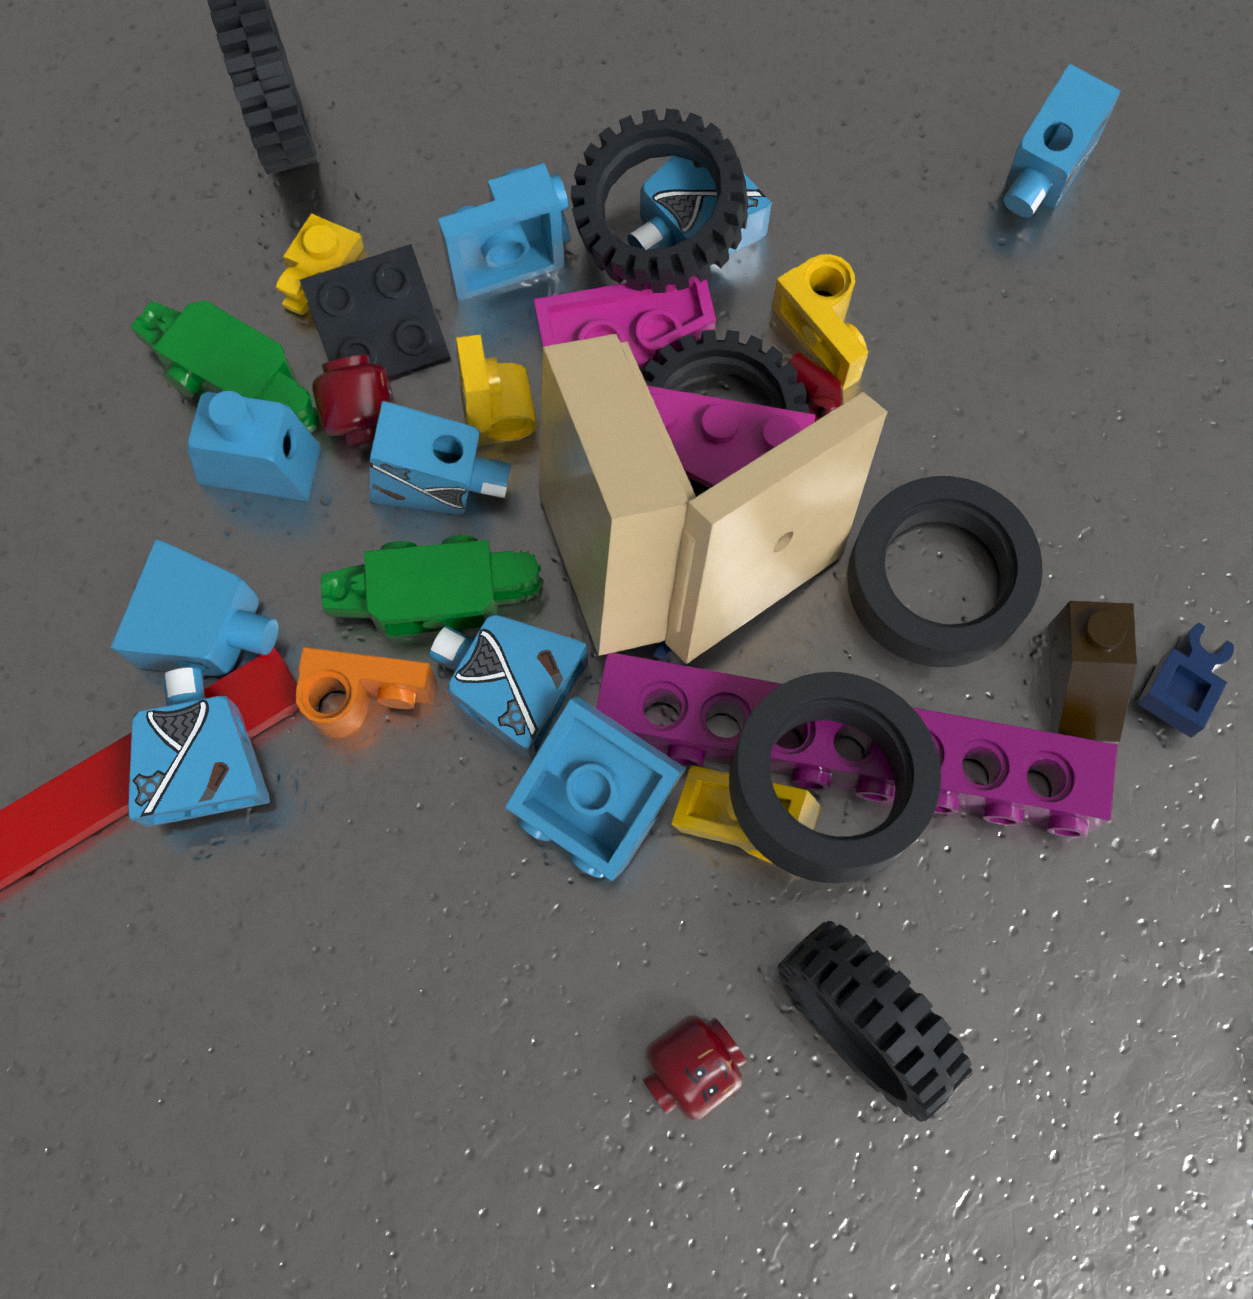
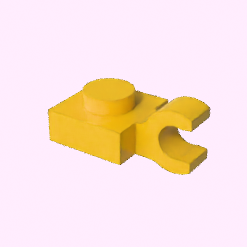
(314, 250)

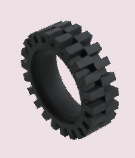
(263, 83)

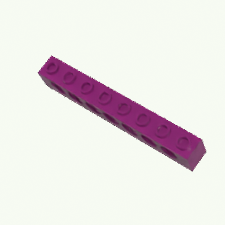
(1077, 767)

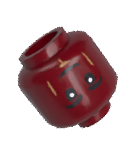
(351, 397)
(694, 1067)

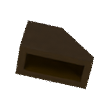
(1092, 668)

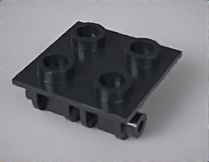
(377, 311)

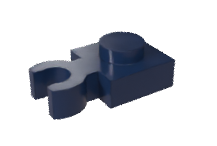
(1184, 685)

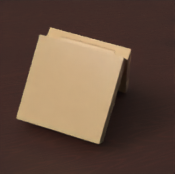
(640, 542)

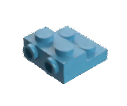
(510, 236)
(594, 790)

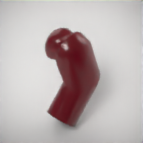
(822, 388)

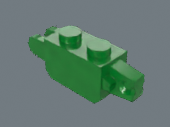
(219, 353)
(428, 587)

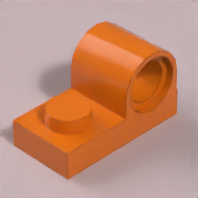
(391, 680)

